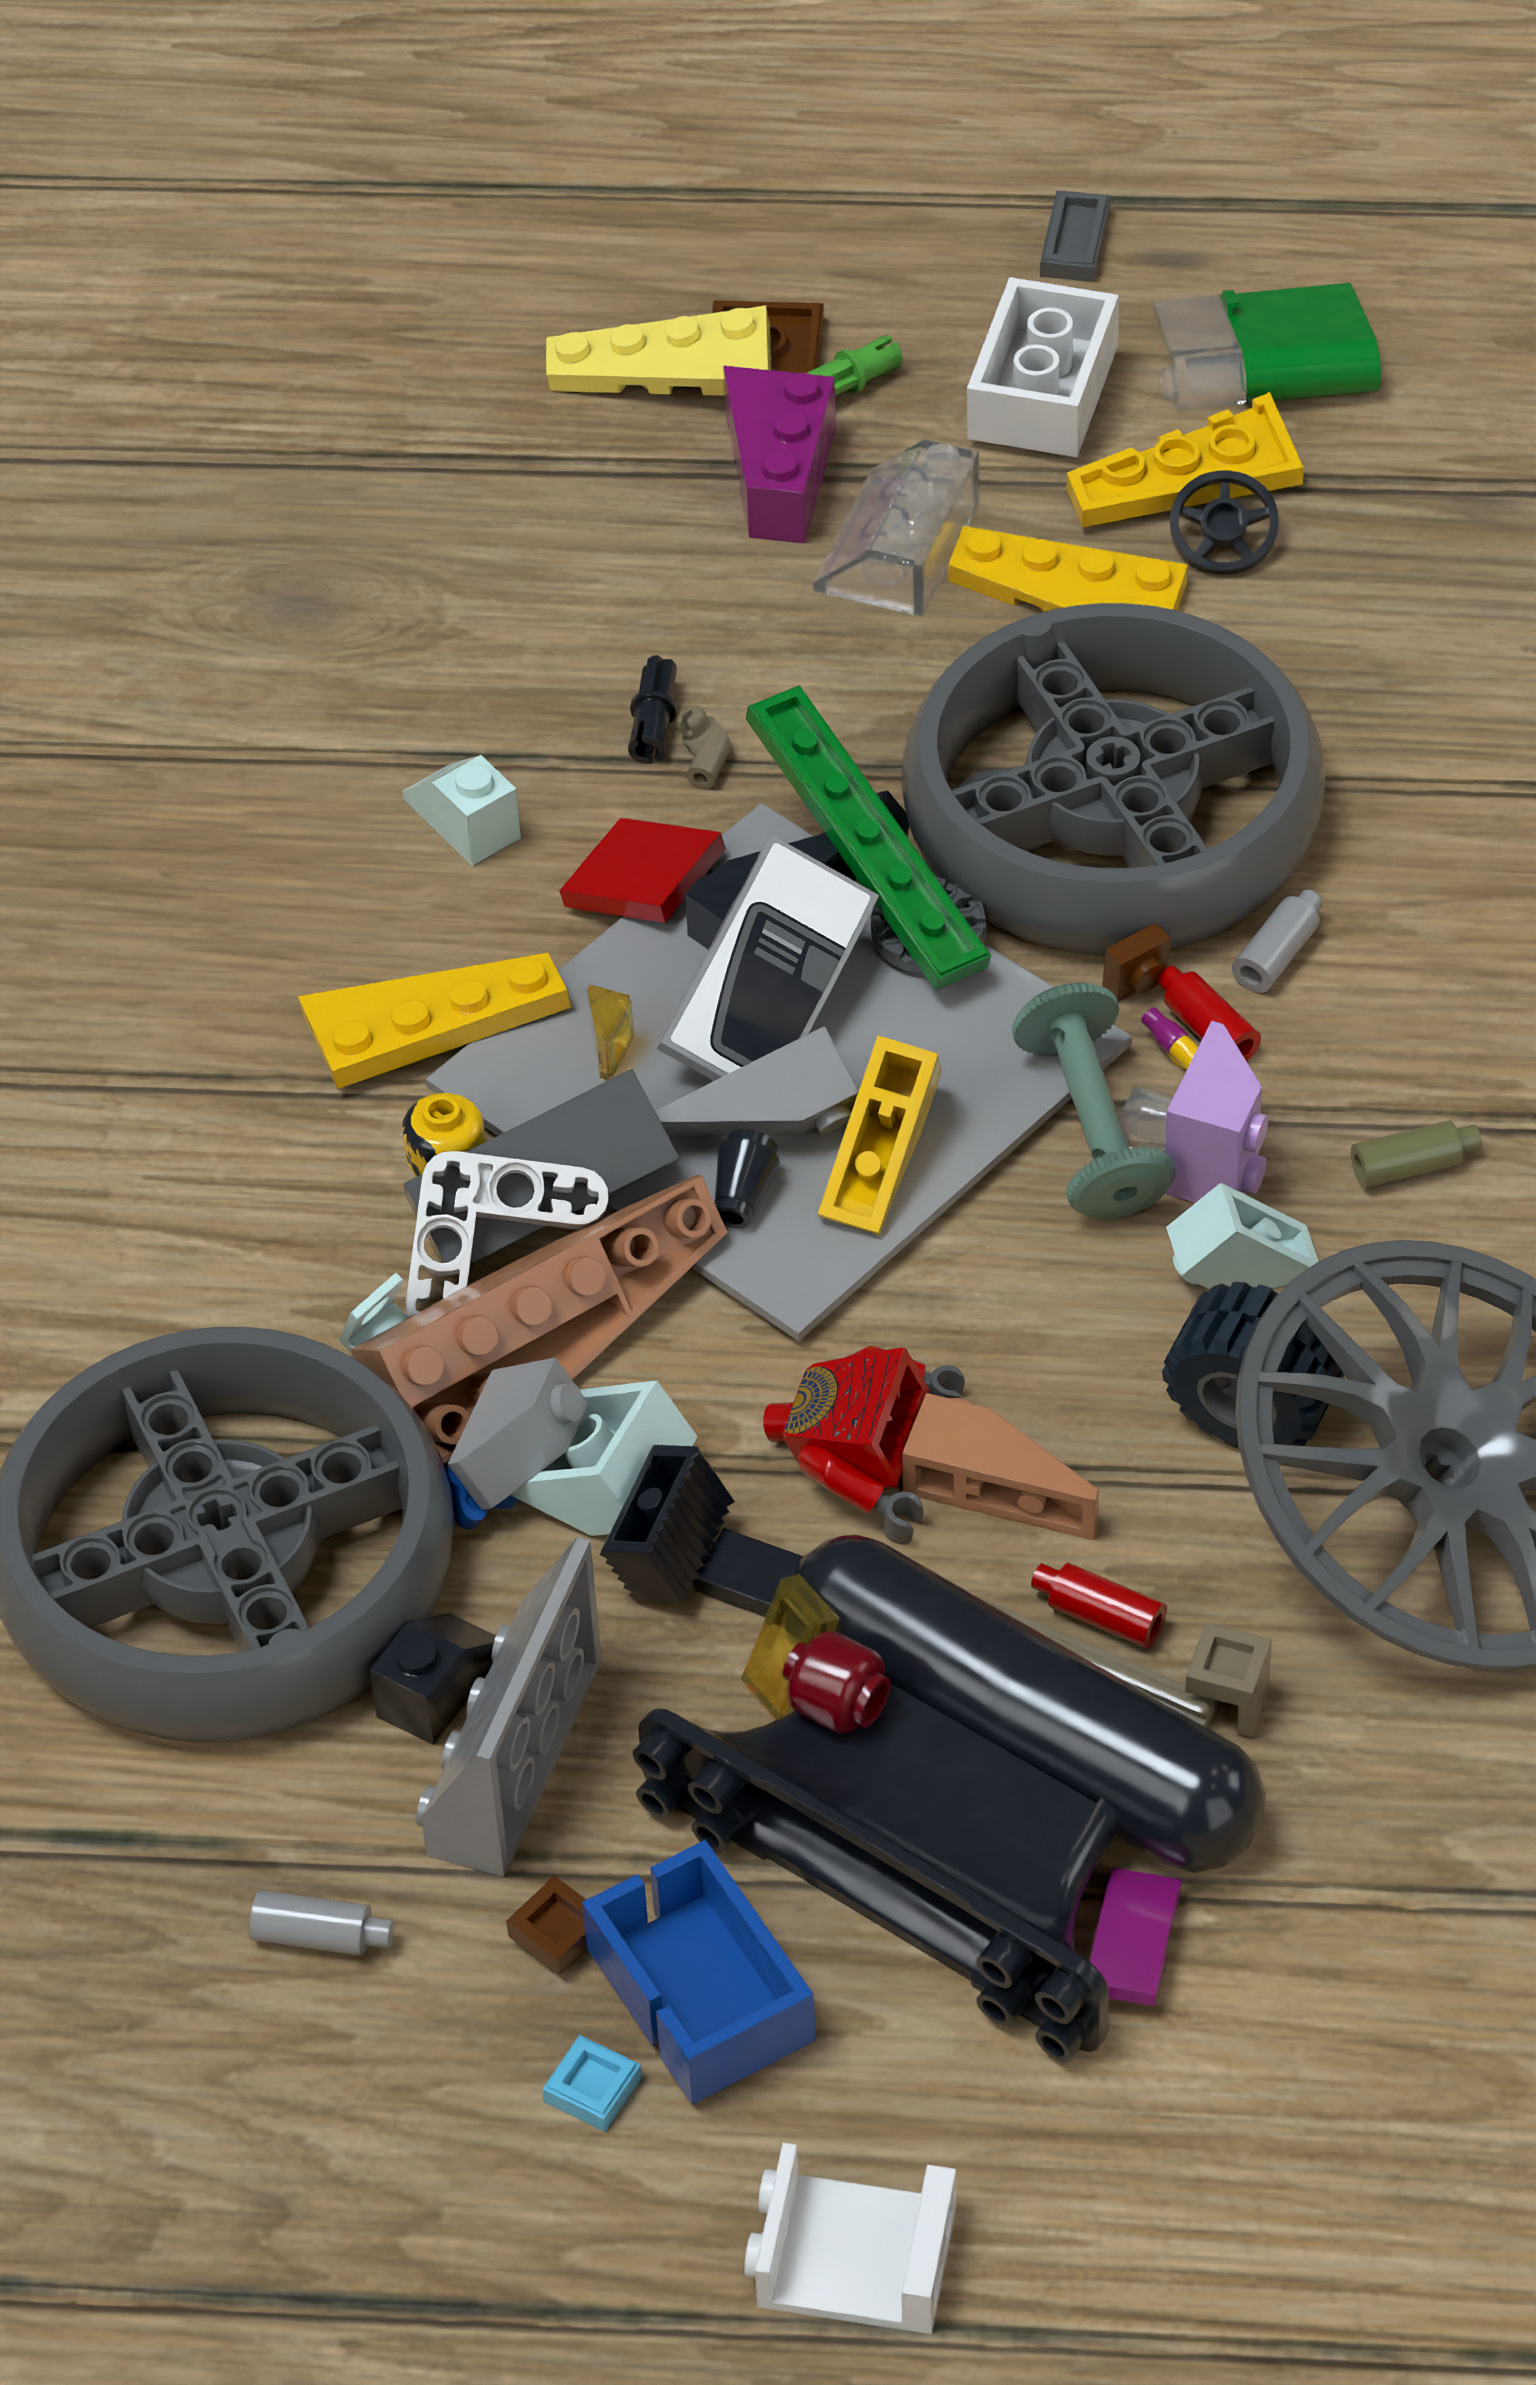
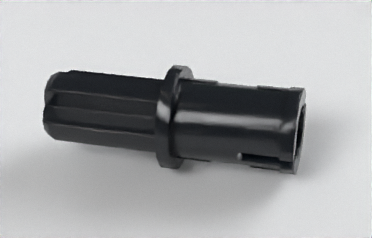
(653, 710)

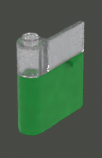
(1264, 343)

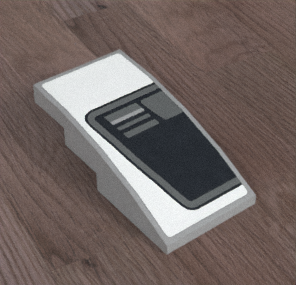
(768, 962)

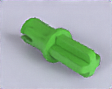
(859, 366)

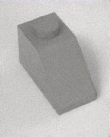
(517, 1429)

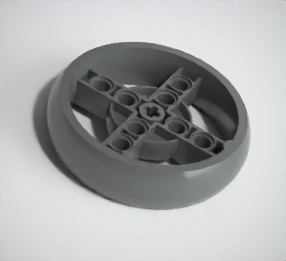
(1113, 776)
(219, 1532)

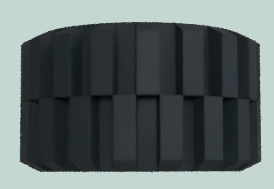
(1208, 1359)

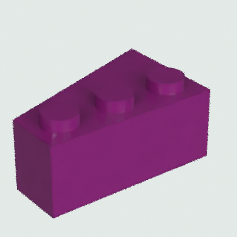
(780, 446)

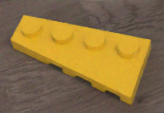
(1150, 480)
(1060, 573)
(419, 1016)

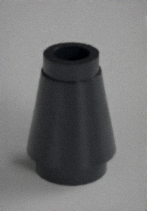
(743, 1174)

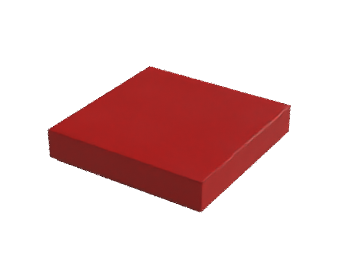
(642, 869)

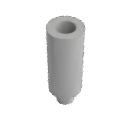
(1278, 941)
(317, 1923)

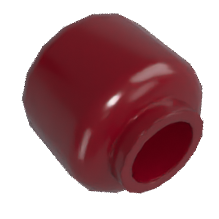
(836, 1682)

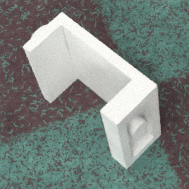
(852, 2247)

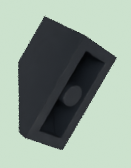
(429, 1673)

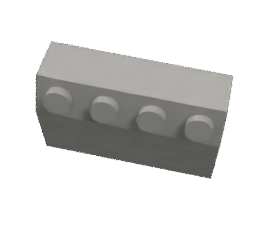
(516, 1721)

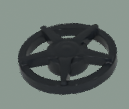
(1224, 522)

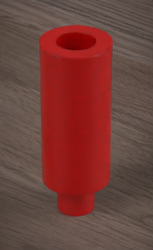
(1200, 1004)
(1101, 1603)

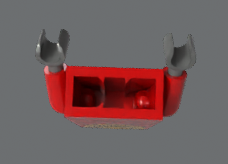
(855, 1424)

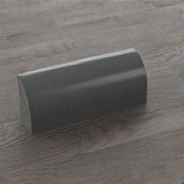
(601, 1130)

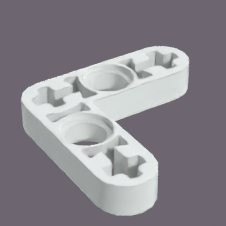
(482, 1201)

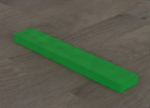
(868, 837)

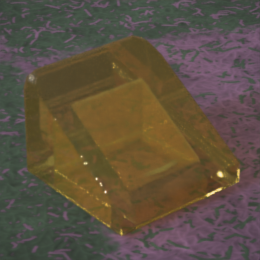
(610, 1027)

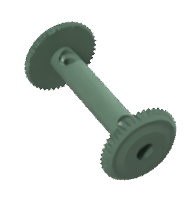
(1068, 1023)

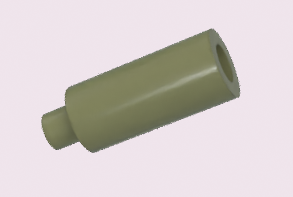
(1412, 1152)

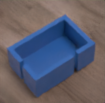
(701, 1974)

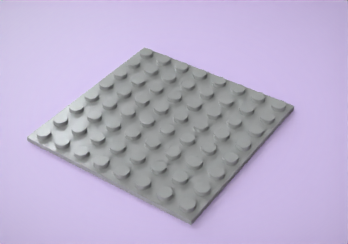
(788, 1258)

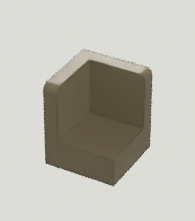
(1232, 1669)

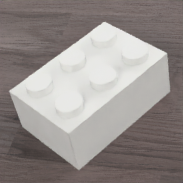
(1042, 367)

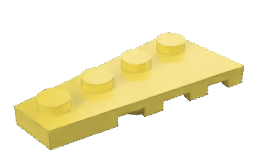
(660, 353)

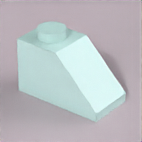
(468, 807)
(1238, 1240)

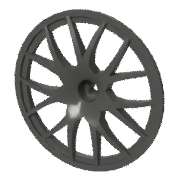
(1441, 1445)

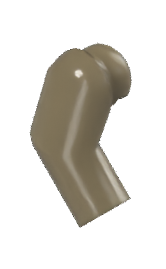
(706, 742)

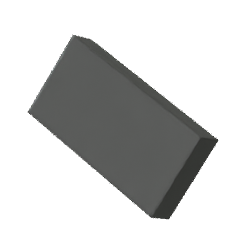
(1075, 236)

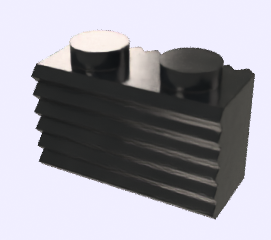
(667, 1524)

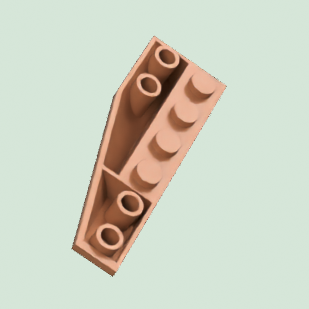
(545, 1306)

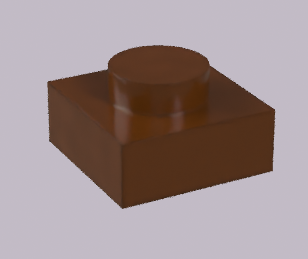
(1136, 962)
(551, 1925)

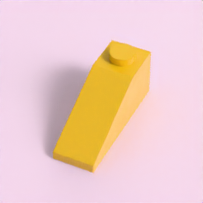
(881, 1134)

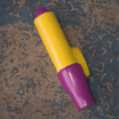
(1170, 1037)

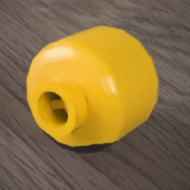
(440, 1125)

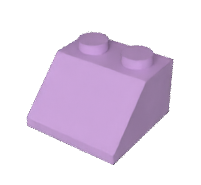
(1216, 1122)

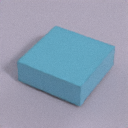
(592, 2083)

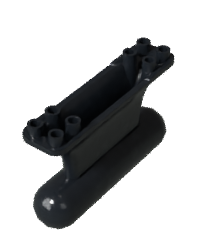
(971, 1792)

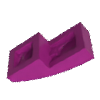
(1135, 1934)

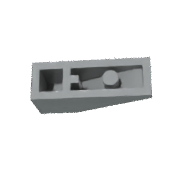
(777, 1094)

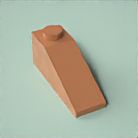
(988, 1466)

